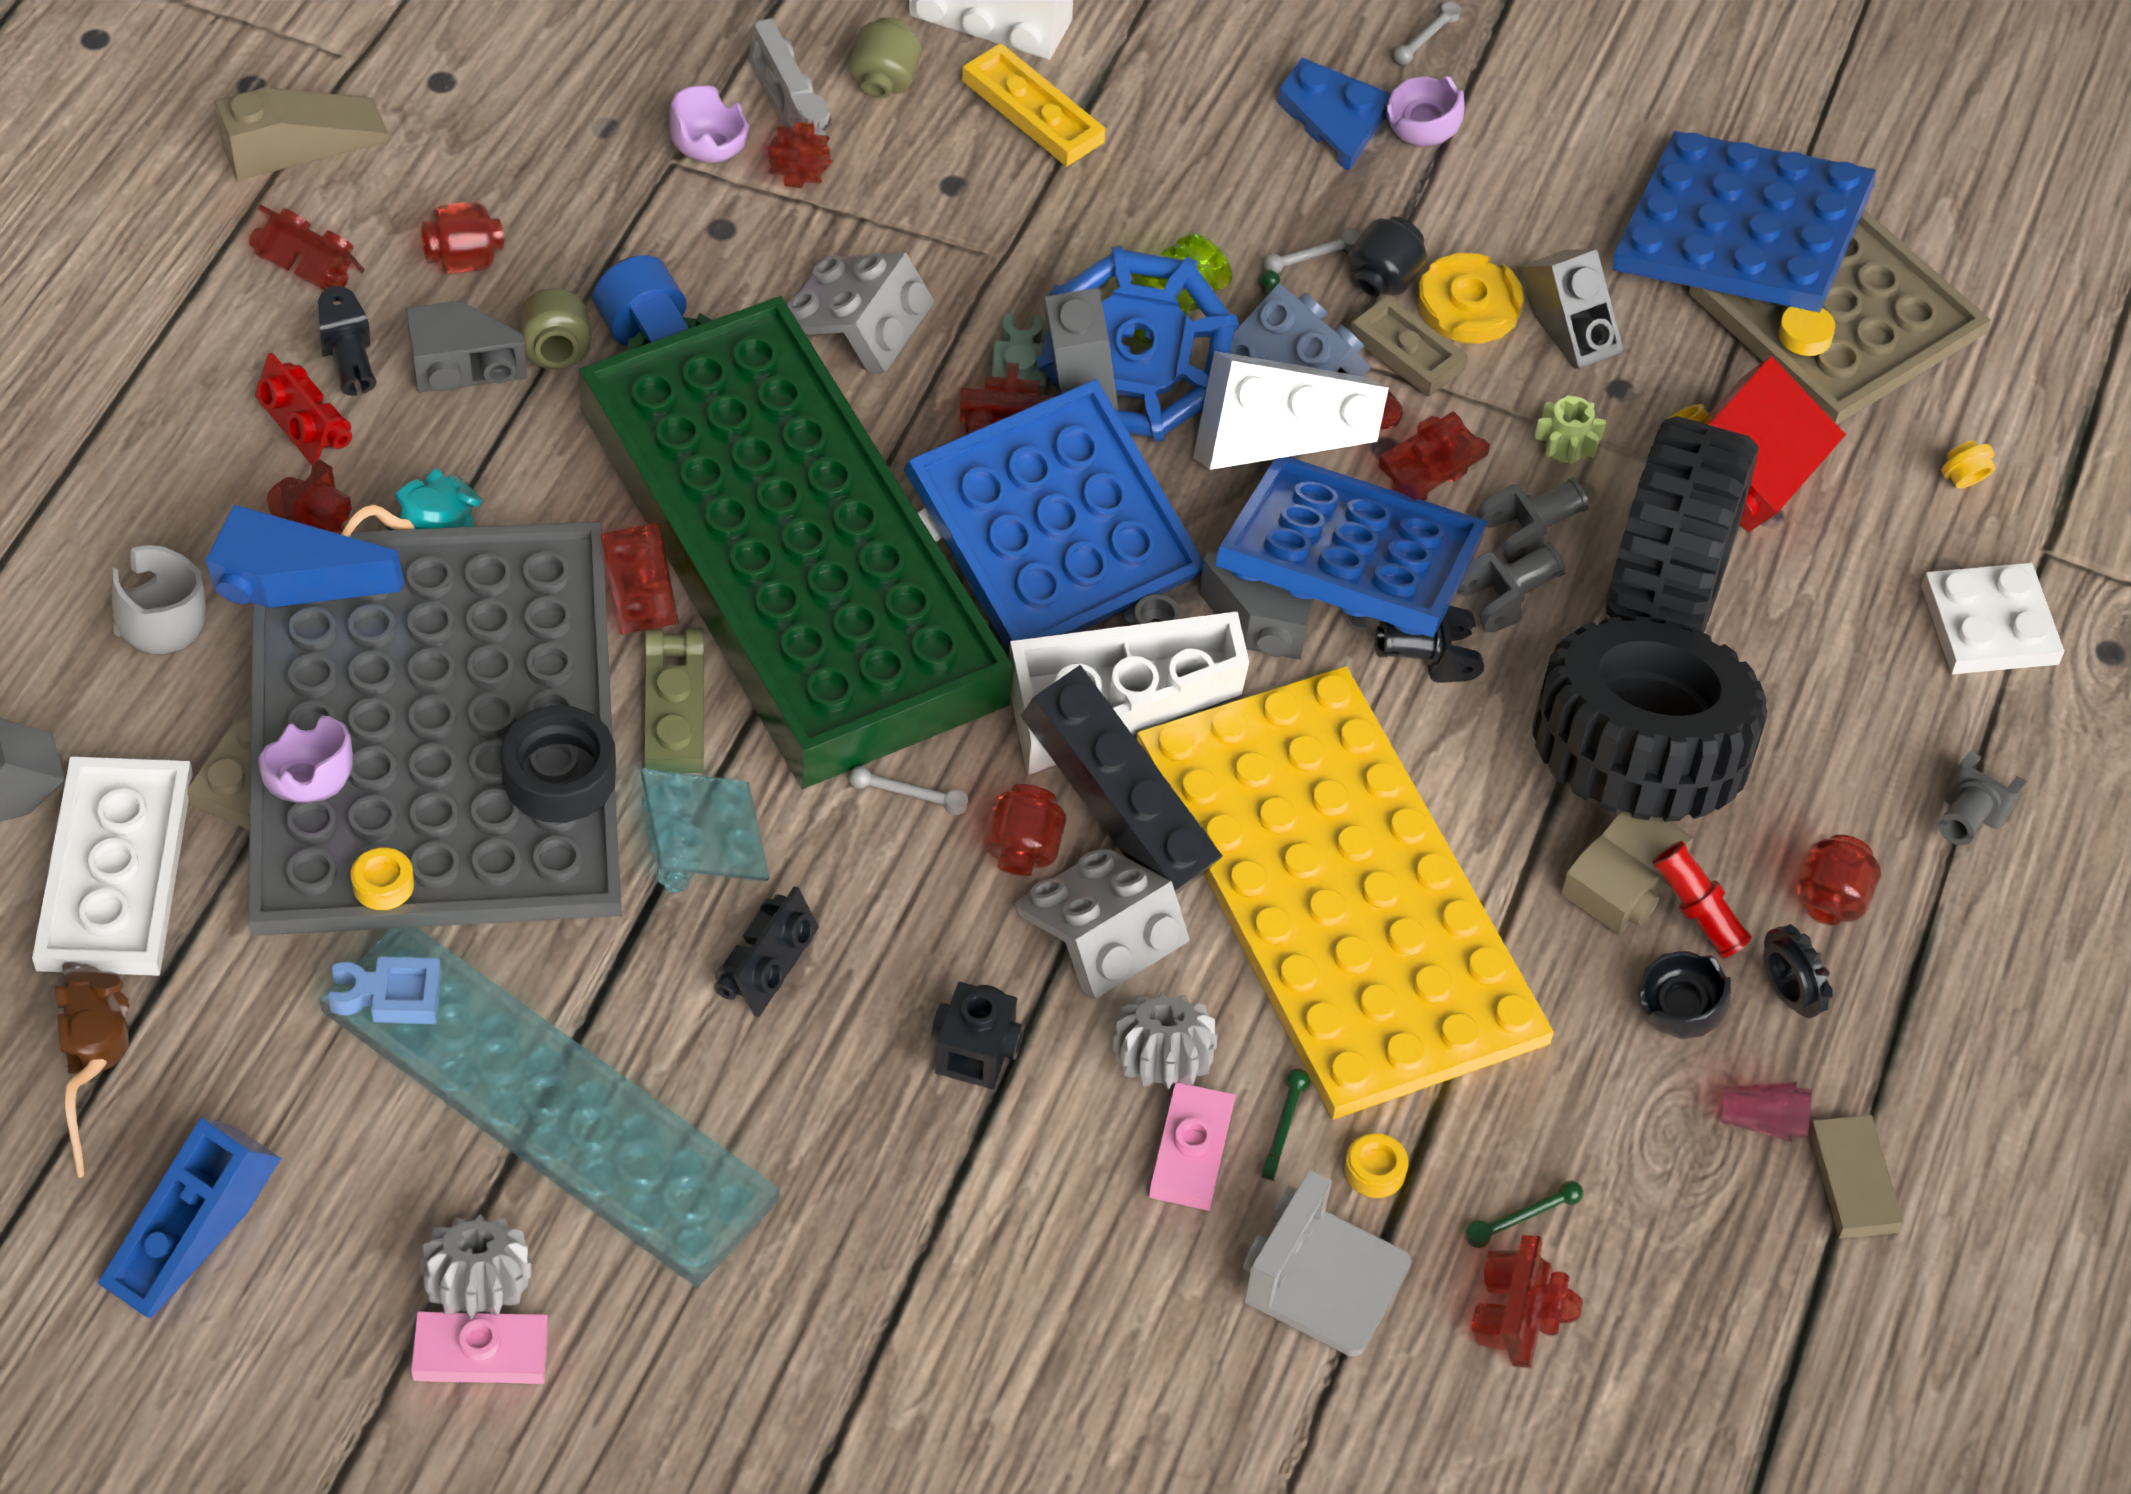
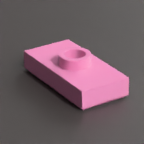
(1192, 1146)
(480, 1349)

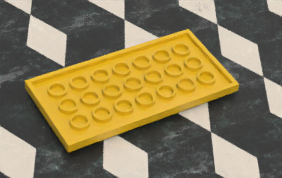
(1346, 894)

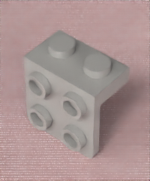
(867, 298)
(1110, 916)
(1323, 1270)

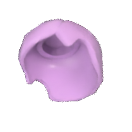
(1426, 110)
(705, 126)
(308, 763)

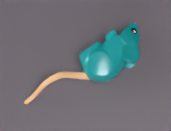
(437, 504)

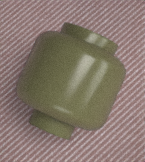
(885, 56)
(555, 328)

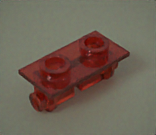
(288, 236)

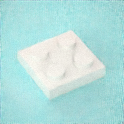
(1992, 618)

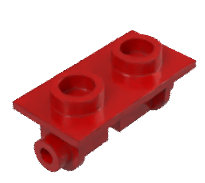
(299, 410)

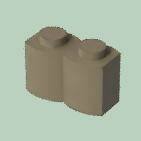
(1616, 872)

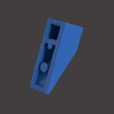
(292, 563)
(189, 1214)

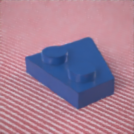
(1334, 108)

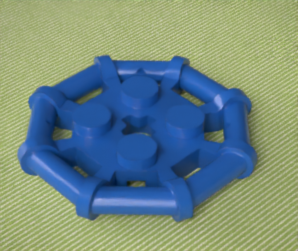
(1164, 324)

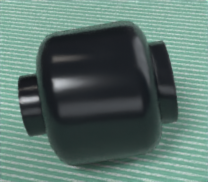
(1387, 256)

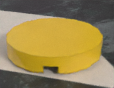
(1470, 298)

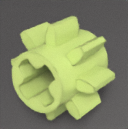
(1570, 429)

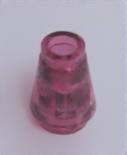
(1769, 1109)

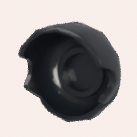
(1684, 994)

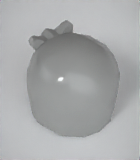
(164, 611)

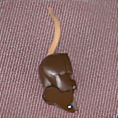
(90, 1032)

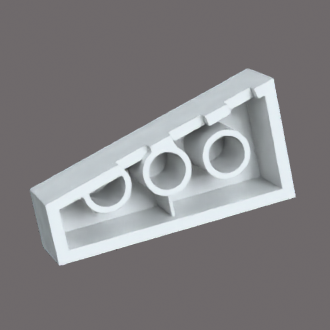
(1142, 670)

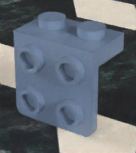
(1295, 334)

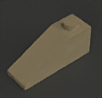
(293, 127)

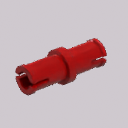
(1702, 899)

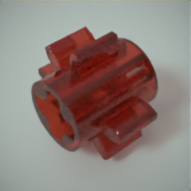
(799, 154)

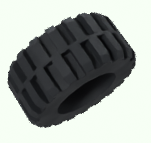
(1682, 524)
(1649, 718)

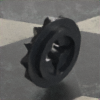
(1796, 971)

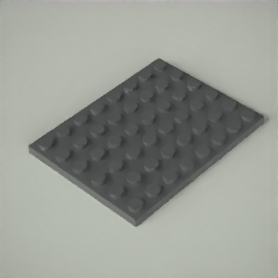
(427, 694)

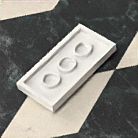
(113, 865)

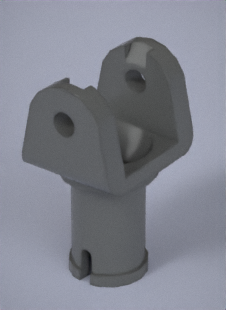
(1532, 513)
(1510, 583)
(1976, 801)

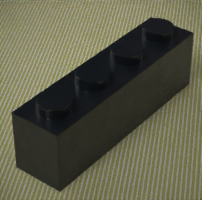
(1119, 780)

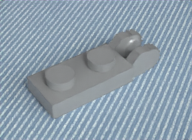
(782, 79)

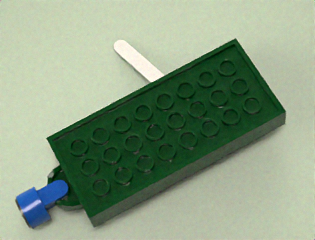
(786, 528)

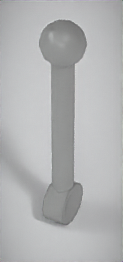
(1449, 13)
(1277, 263)
(954, 801)

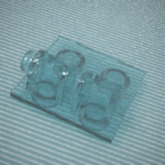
(702, 828)

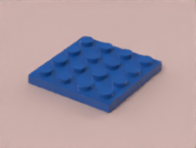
(1745, 220)
(1055, 517)
(1352, 545)

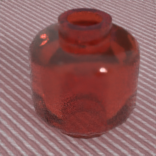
(461, 238)
(1024, 829)
(1838, 878)

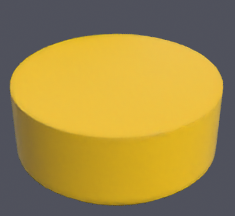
(1806, 331)
(382, 878)
(1376, 1165)

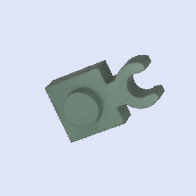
(1020, 347)

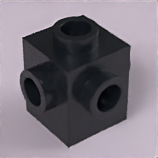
(976, 1034)

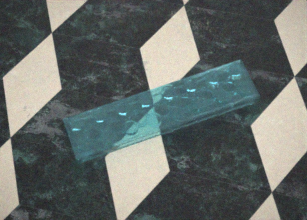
(568, 1114)

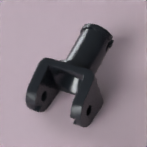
(345, 337)
(1443, 659)

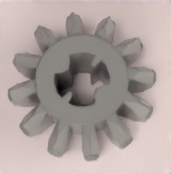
(1165, 1040)
(475, 1266)

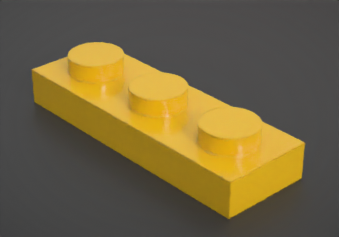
(1033, 104)

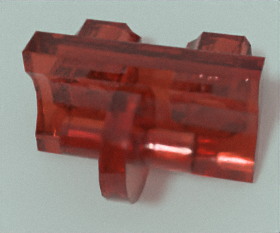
(999, 399)
(1434, 455)
(311, 501)
(639, 578)
(1534, 1304)

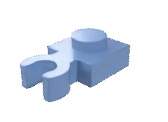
(397, 992)

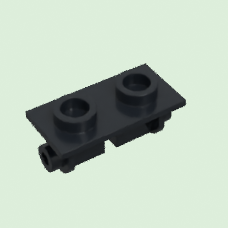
(779, 938)

